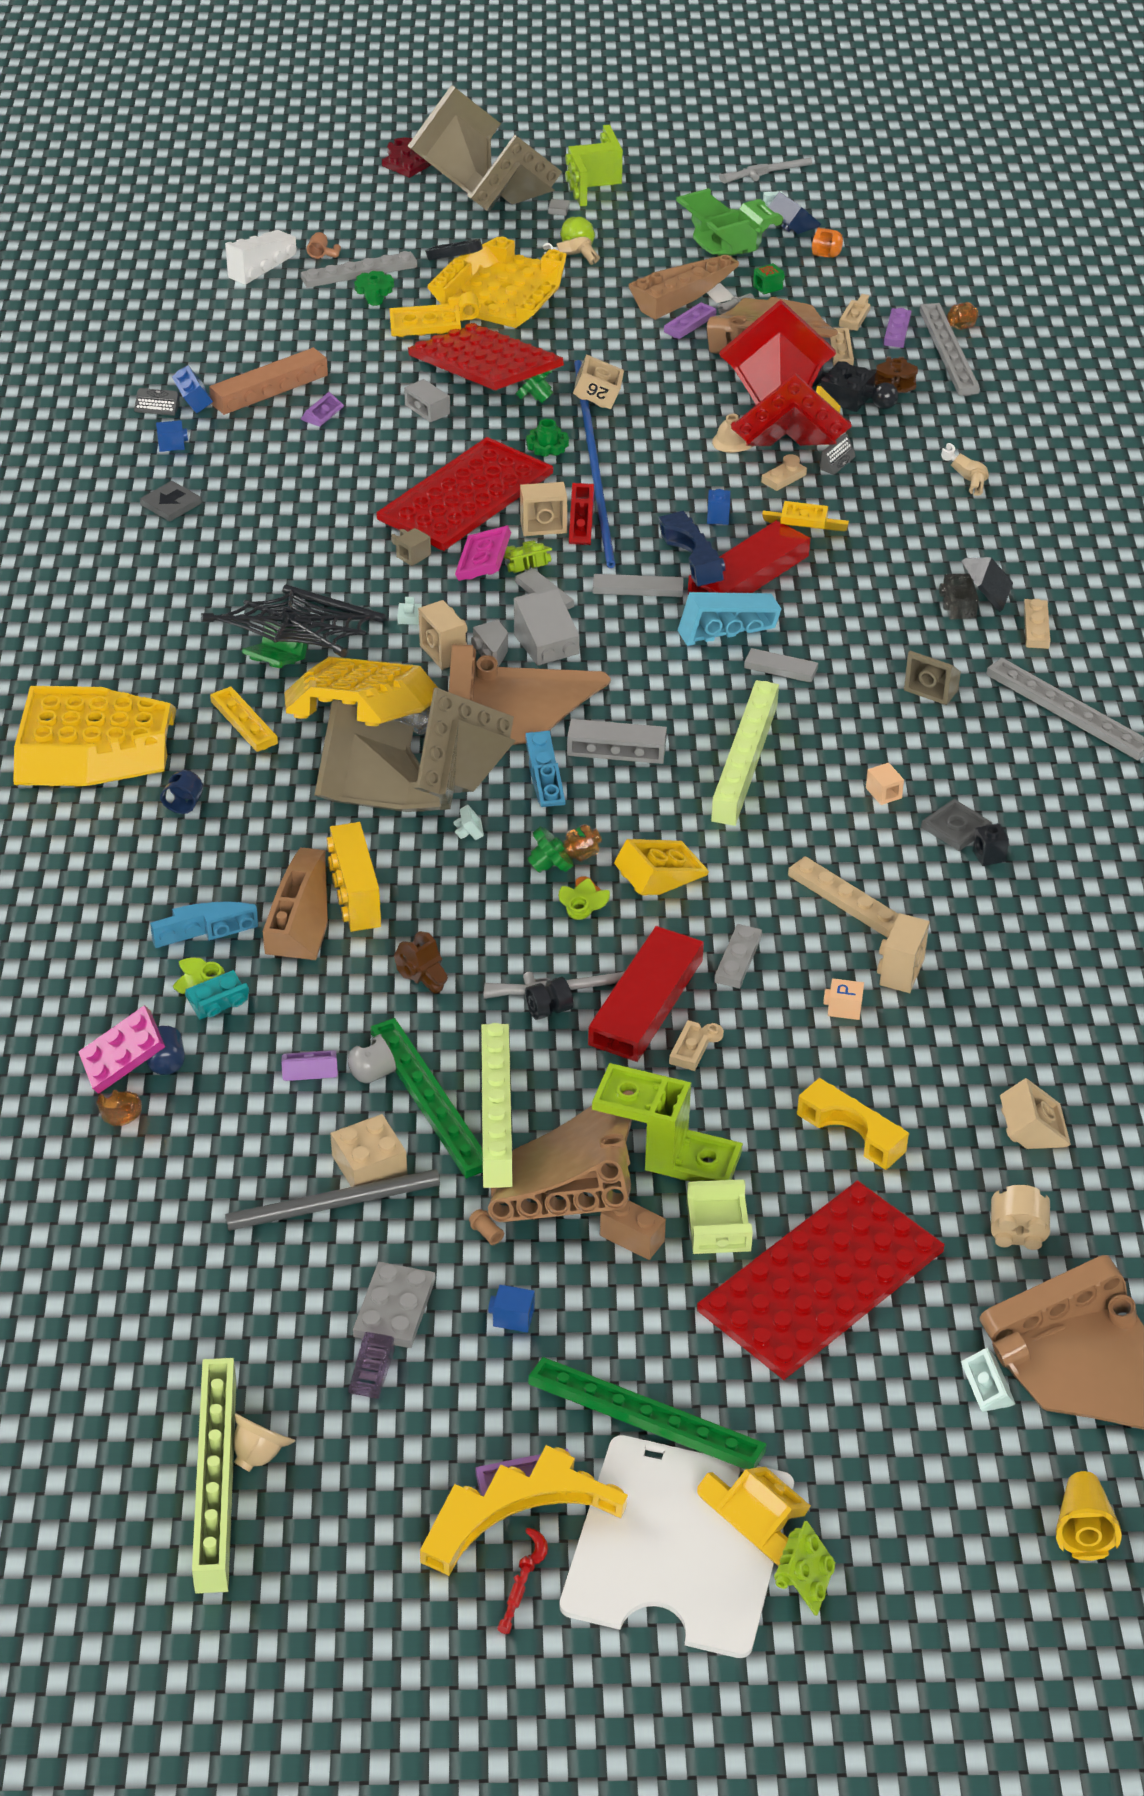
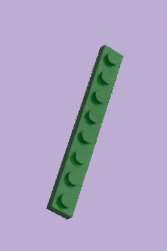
(431, 1099)
(647, 1414)

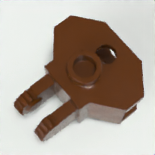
(897, 372)
(421, 962)

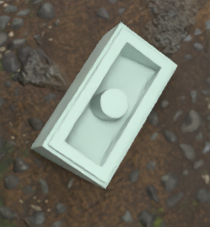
(987, 1381)

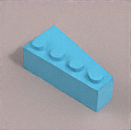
(726, 614)

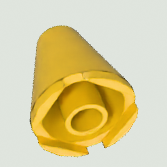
(1086, 1519)

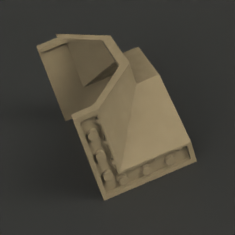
(459, 146)
(380, 771)

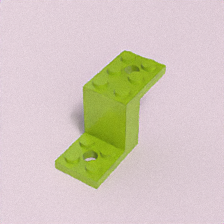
(594, 165)
(666, 1109)

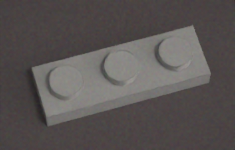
(738, 956)

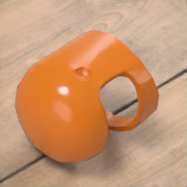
(827, 242)

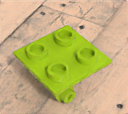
(528, 555)
(806, 1566)

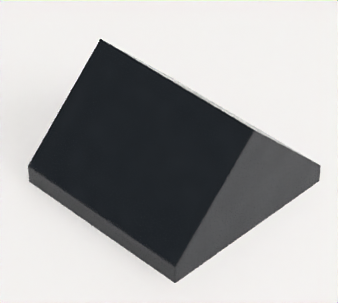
(989, 579)

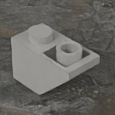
(491, 640)

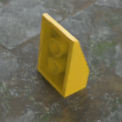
(658, 865)

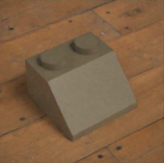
(931, 678)

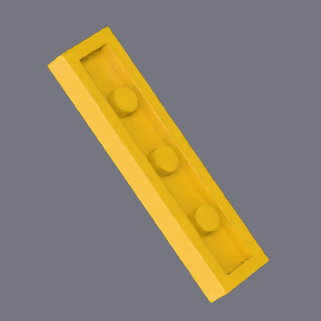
(244, 719)

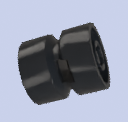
(548, 998)

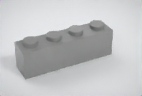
(616, 741)

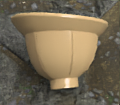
(727, 439)
(256, 1444)

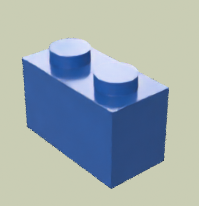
(192, 389)

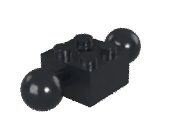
(854, 386)

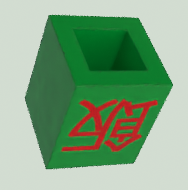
(768, 278)

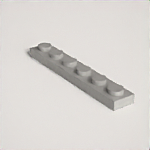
(349, 270)

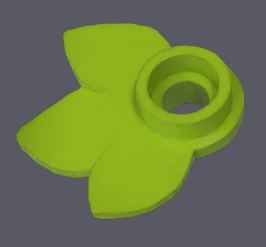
(583, 899)
(196, 972)

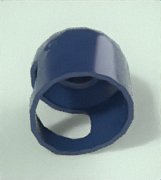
(183, 786)
(172, 1056)

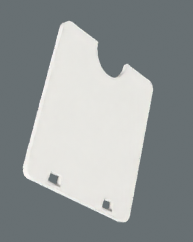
(669, 1551)

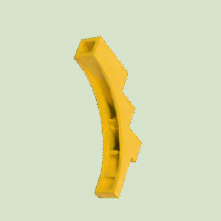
(511, 1491)

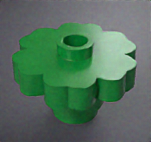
(374, 286)
(537, 387)
(547, 439)
(549, 852)

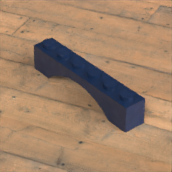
(704, 562)

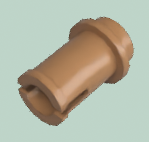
(481, 1221)

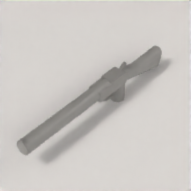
(758, 170)
(497, 989)

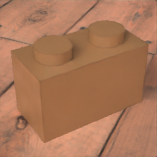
(634, 1229)

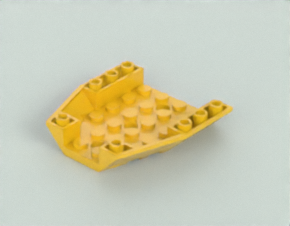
(506, 284)
(380, 688)
(84, 751)

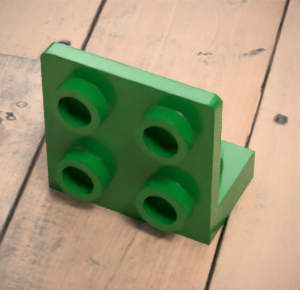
(277, 653)

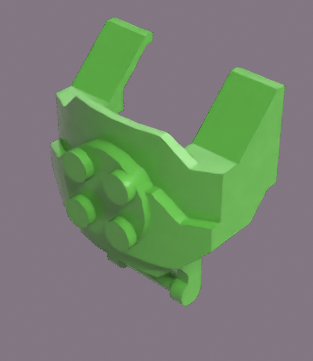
(725, 229)

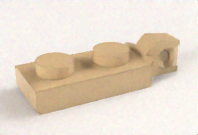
(855, 313)

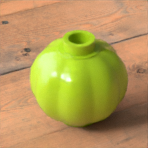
(577, 227)

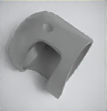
(371, 1062)

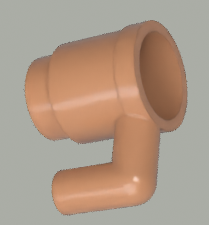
(318, 247)

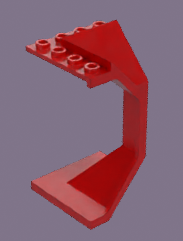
(778, 366)

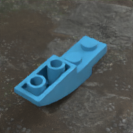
(544, 769)
(210, 918)

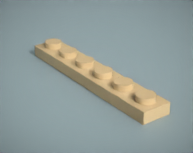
(843, 894)

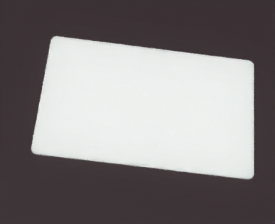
(720, 293)

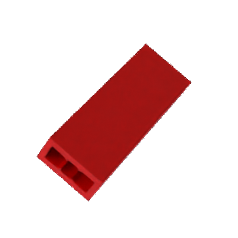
(758, 560)
(645, 994)

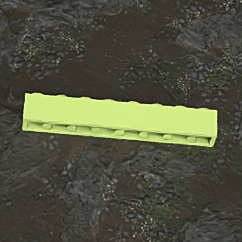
(745, 753)
(496, 1106)
(214, 1477)

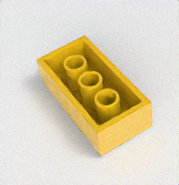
(354, 877)

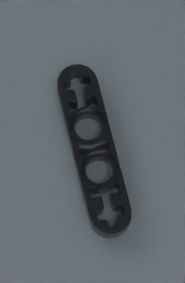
(454, 249)

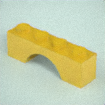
(826, 1105)

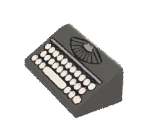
(157, 401)
(837, 455)

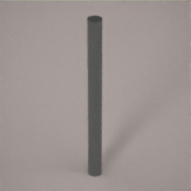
(332, 1199)

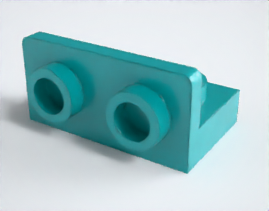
(217, 995)

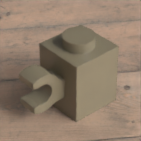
(412, 546)

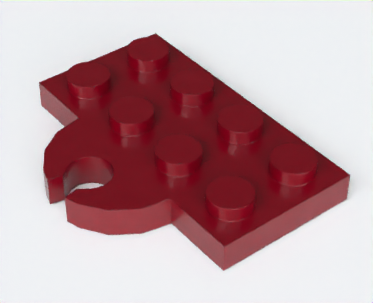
(403, 159)

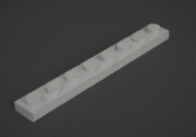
(949, 349)
(1068, 708)

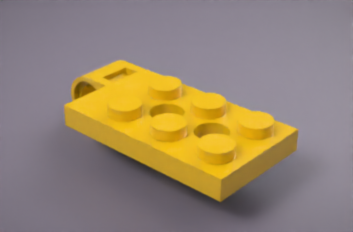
(433, 318)

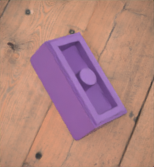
(322, 410)
(309, 1065)

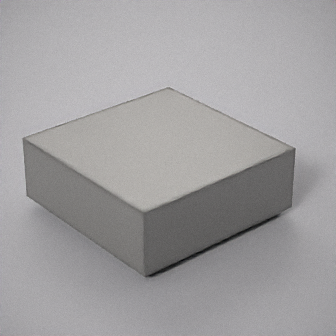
(558, 207)

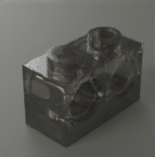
(959, 596)

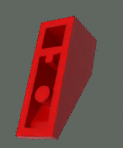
(581, 513)

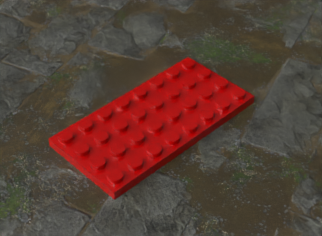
(485, 356)
(465, 492)
(820, 1279)

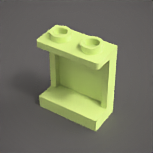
(718, 1217)

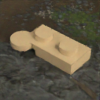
(785, 473)
(693, 1044)

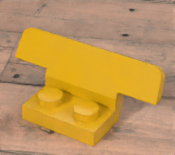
(806, 516)
(755, 1507)

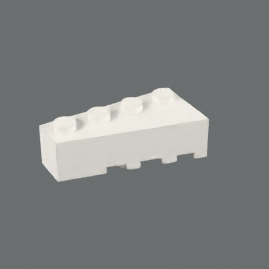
(258, 255)

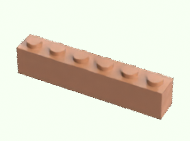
(268, 380)

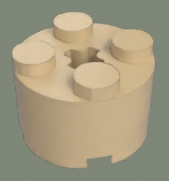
(1020, 1217)

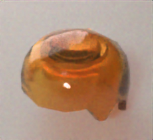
(119, 1108)

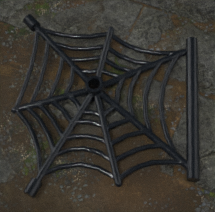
(290, 618)

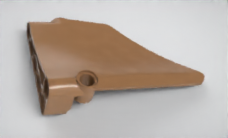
(728, 326)
(531, 695)
(572, 1159)
(1073, 1345)

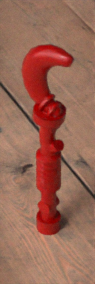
(526, 1565)

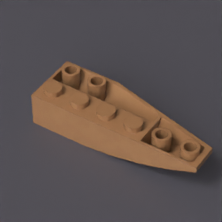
(680, 285)
(299, 908)

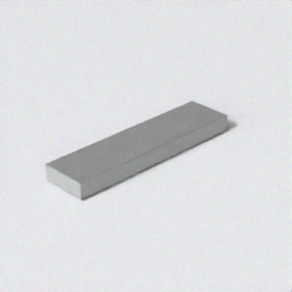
(638, 585)

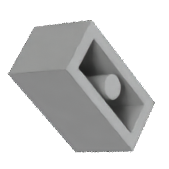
(427, 400)

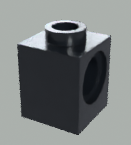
(990, 844)

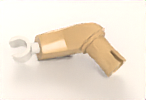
(576, 246)
(969, 469)

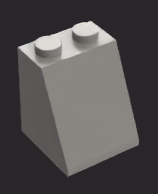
(545, 626)

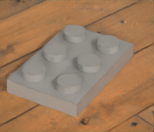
(395, 1303)

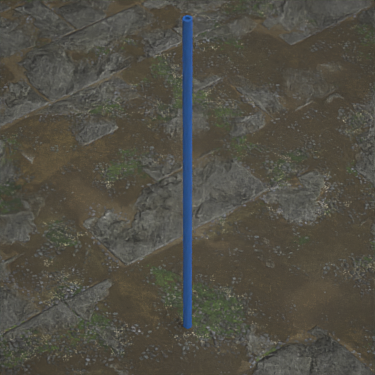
(599, 494)

